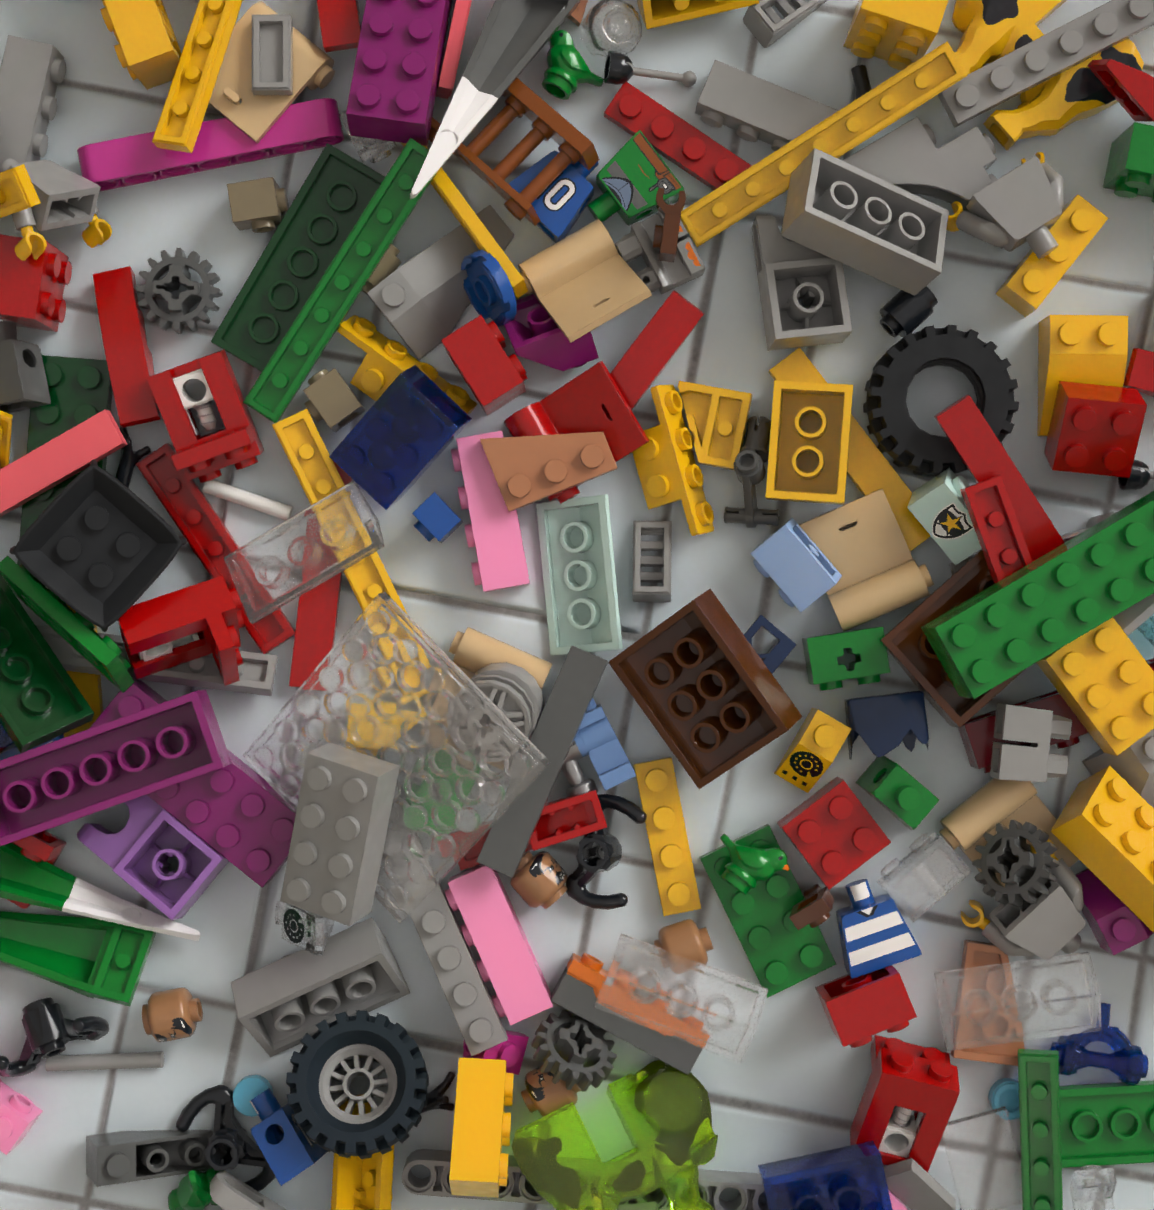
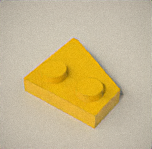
(716, 422)

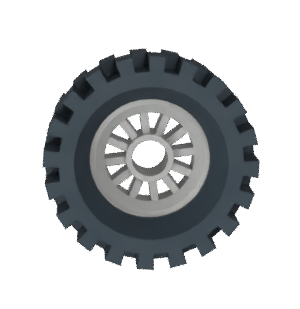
(317, 1066)

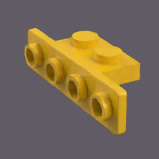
(387, 360)
(668, 463)
(362, 1182)

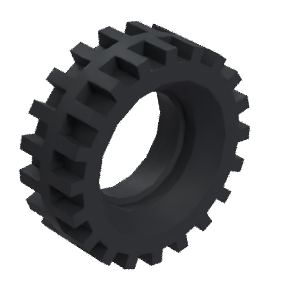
(894, 373)

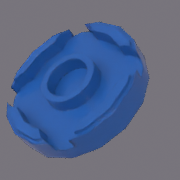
(489, 288)

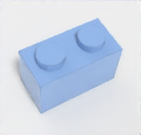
(795, 565)

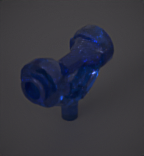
(1126, 1060)

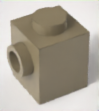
(257, 204)
(332, 399)

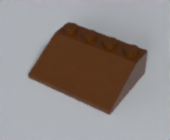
(916, 656)
(705, 689)

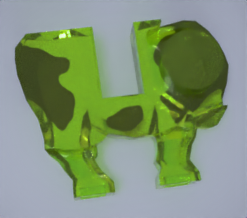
(669, 1133)

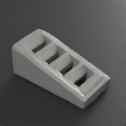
(767, 24)
(651, 593)

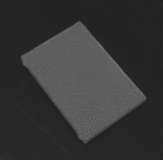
(984, 1160)

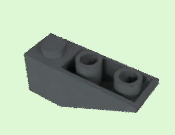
(144, 1155)

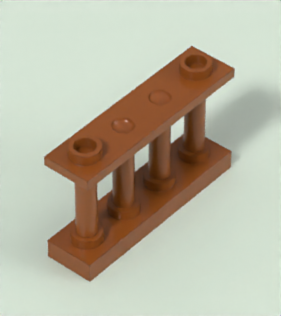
(546, 124)

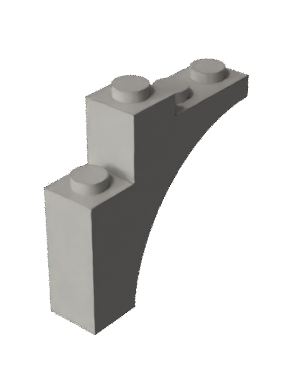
(913, 162)

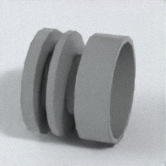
(513, 693)

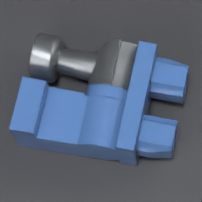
(604, 749)

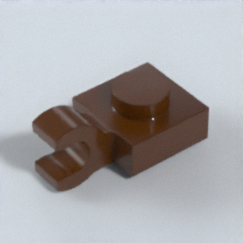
(667, 234)
(813, 908)

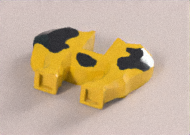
(1003, 26)

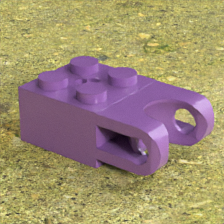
(142, 852)

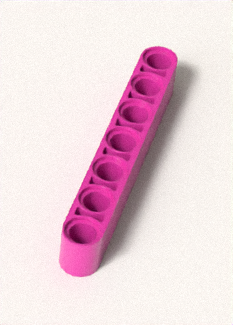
(218, 145)

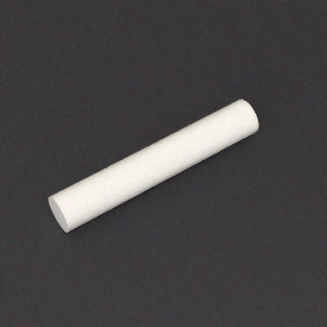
(248, 499)

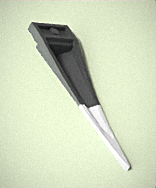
(504, 49)

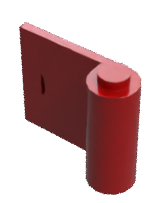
(580, 409)

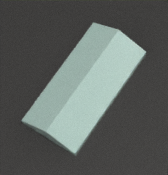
(579, 575)

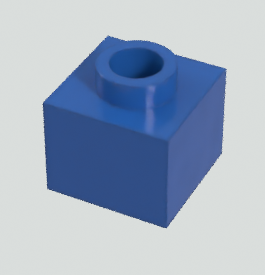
(436, 519)

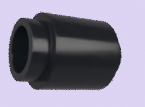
(907, 312)

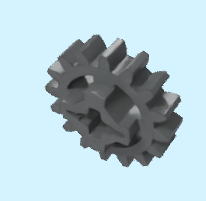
(179, 274)
(1019, 868)
(573, 1051)

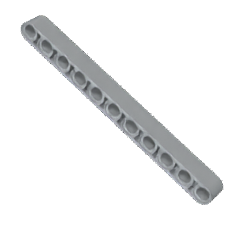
(518, 1190)

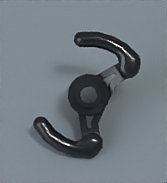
(590, 860)
(48, 1034)
(231, 1133)

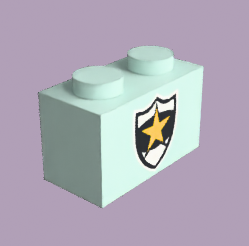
(945, 516)

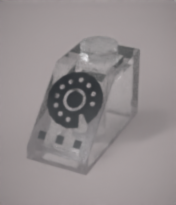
(303, 928)

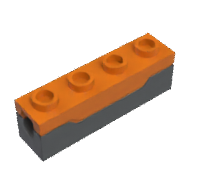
(578, 991)

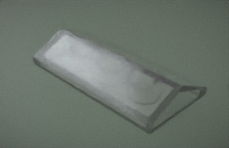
(304, 551)
(681, 998)
(1018, 1001)

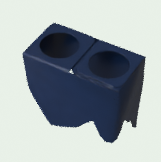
(887, 721)

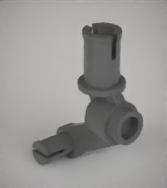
(751, 471)

